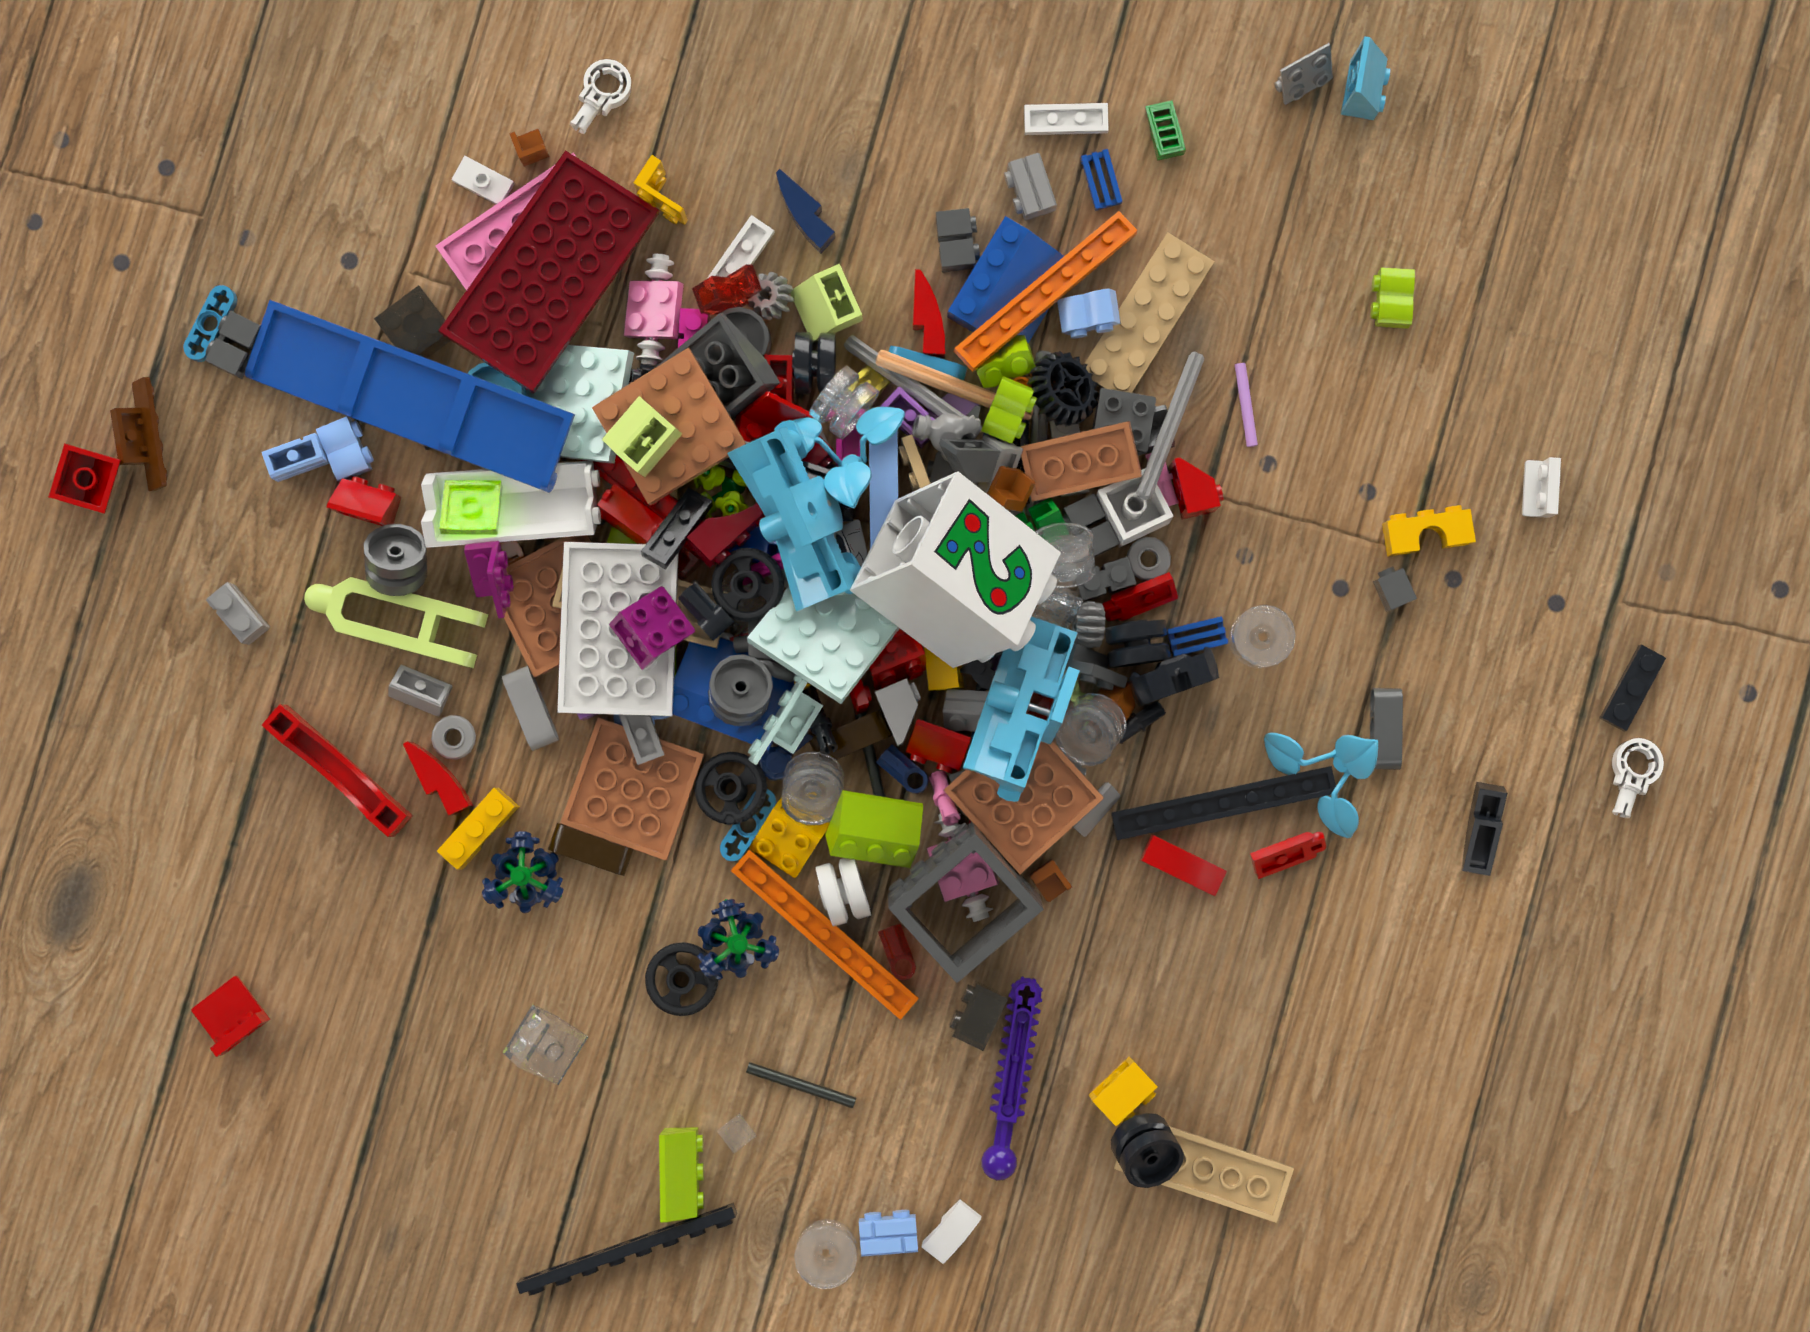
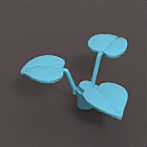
(853, 475)
(1351, 755)

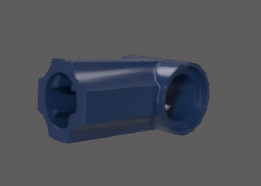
(901, 768)

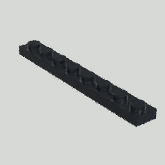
(1223, 803)
(616, 1254)

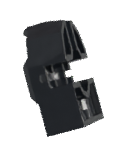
(1174, 677)

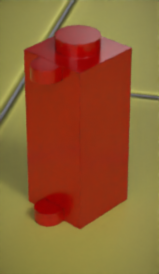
(628, 515)

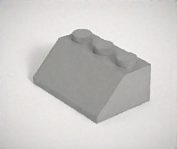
(899, 707)

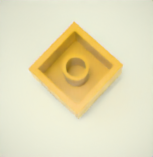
(1123, 1092)

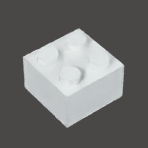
(1131, 515)

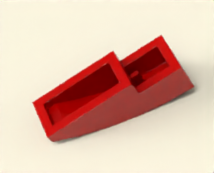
(928, 317)
(438, 778)
(1183, 865)

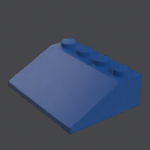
(1003, 271)
(692, 689)

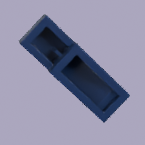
(805, 213)

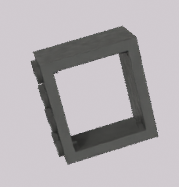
(944, 858)

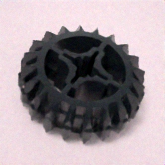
(1067, 405)

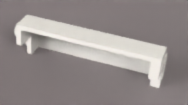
(524, 510)

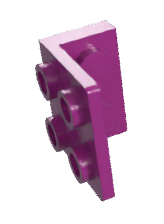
(489, 573)
(651, 626)

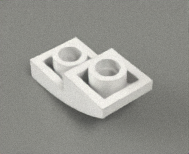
(951, 1232)

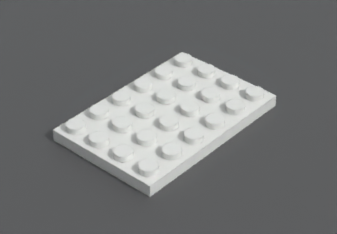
(594, 665)

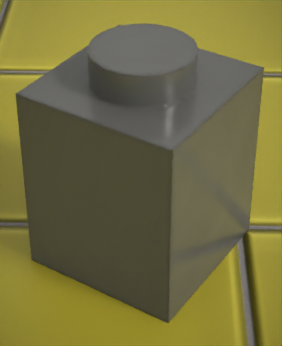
(1394, 588)

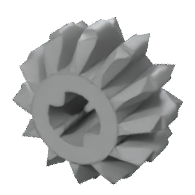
(780, 292)
(1089, 624)

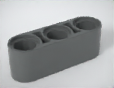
(1387, 726)

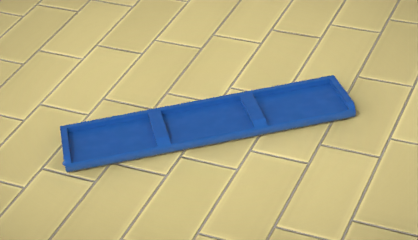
(409, 396)

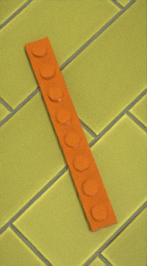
(1045, 291)
(820, 932)

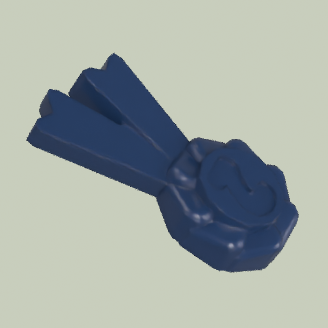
(775, 760)

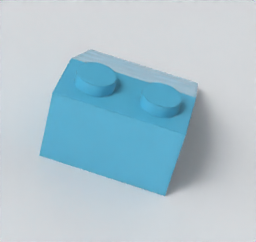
(1365, 82)

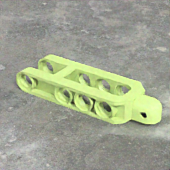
(331, 600)

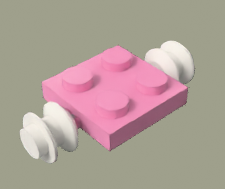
(654, 309)
(967, 878)

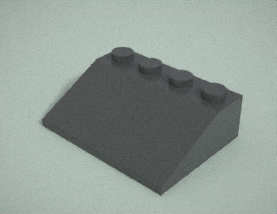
(730, 364)

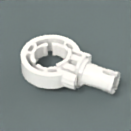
(605, 100)
(1624, 774)

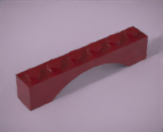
(719, 535)

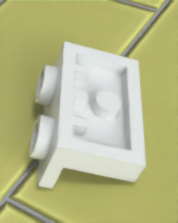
(1541, 488)

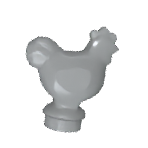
(944, 427)

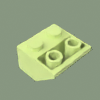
(826, 302)
(641, 436)

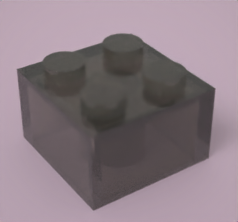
(414, 324)
(978, 1015)

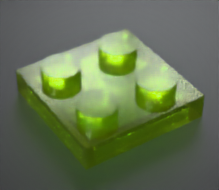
(471, 507)

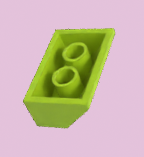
(875, 829)
(680, 1173)

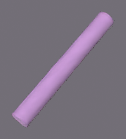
(1246, 405)

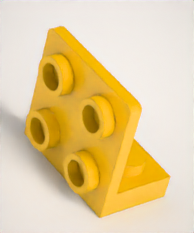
(648, 185)
(787, 841)

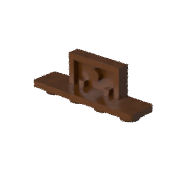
(138, 434)

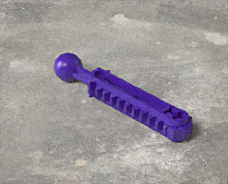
(999, 1160)

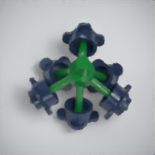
(509, 866)
(737, 957)

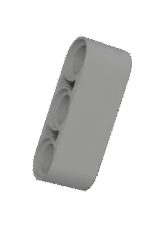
(530, 708)

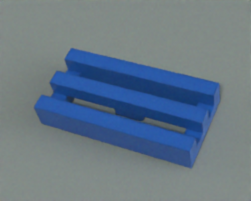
(1085, 159)
(1221, 631)

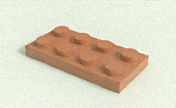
(1081, 461)

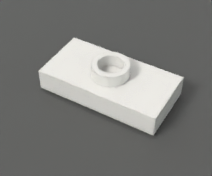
(482, 180)

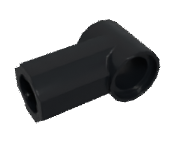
(708, 614)

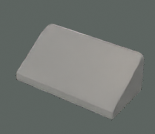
(419, 690)
(1092, 818)

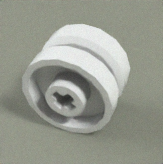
(841, 891)

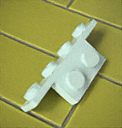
(789, 723)

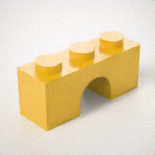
(1452, 526)
(477, 827)

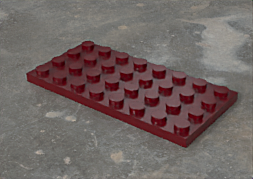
(549, 272)

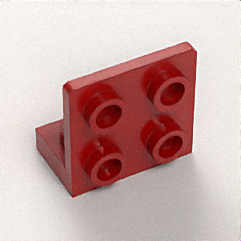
(765, 414)
(899, 660)
(230, 1015)

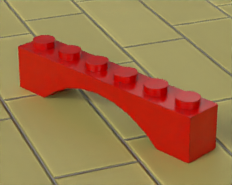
(347, 777)

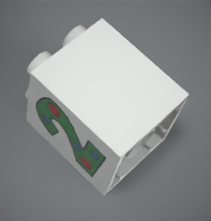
(957, 572)

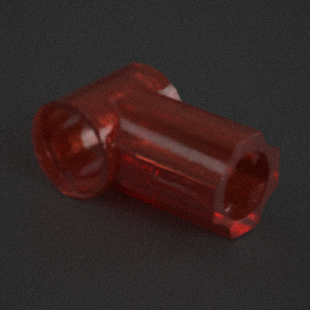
(897, 948)

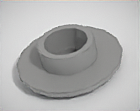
(1158, 548)
(439, 737)

